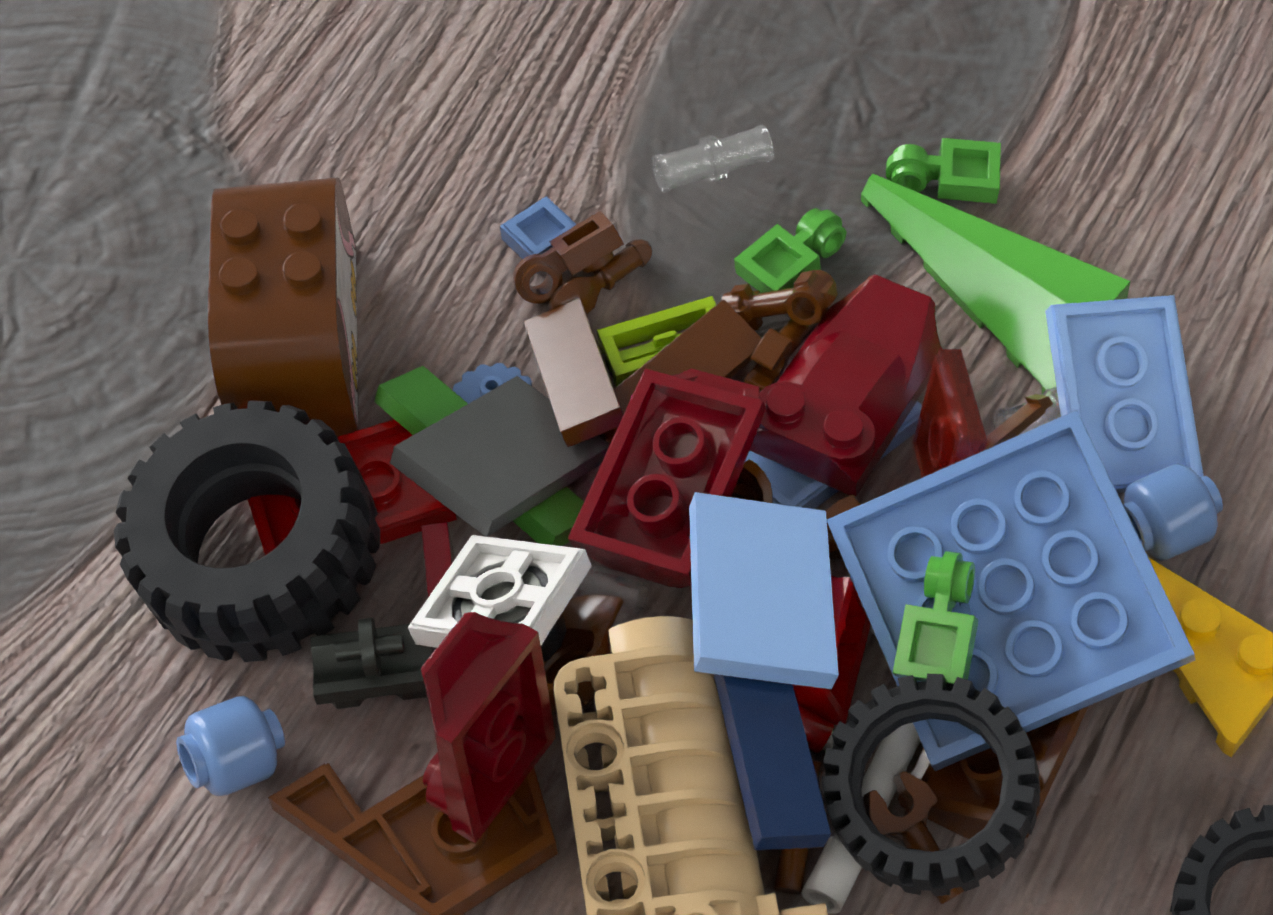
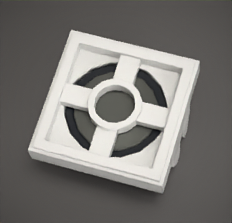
(505, 583)

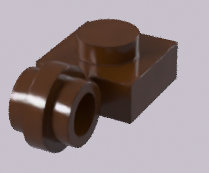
(579, 248)

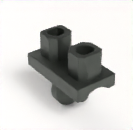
(367, 665)

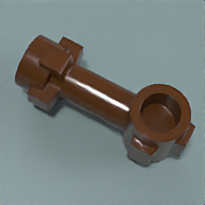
(804, 303)

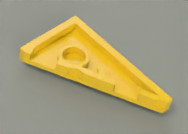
(1231, 660)

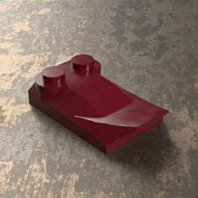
(851, 385)
(672, 441)
(486, 717)

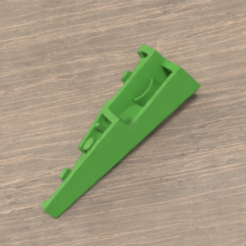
(993, 271)

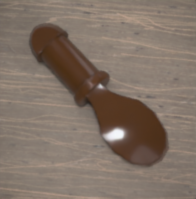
(587, 288)

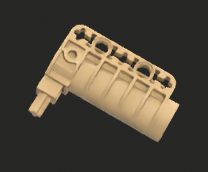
(668, 781)

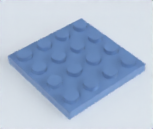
(1057, 582)

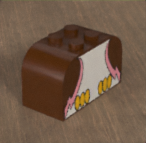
(285, 299)

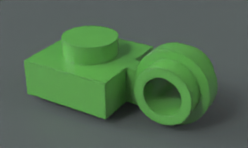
(963, 169)
(780, 257)
(937, 637)

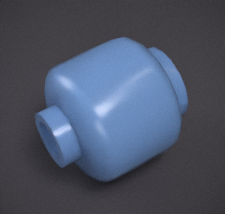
(1173, 510)
(230, 746)

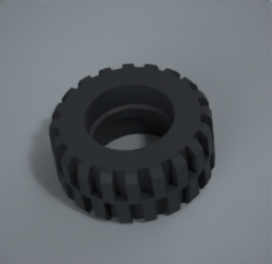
(206, 473)

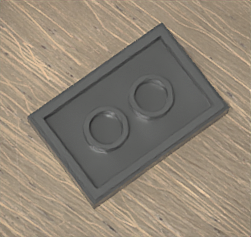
(496, 456)

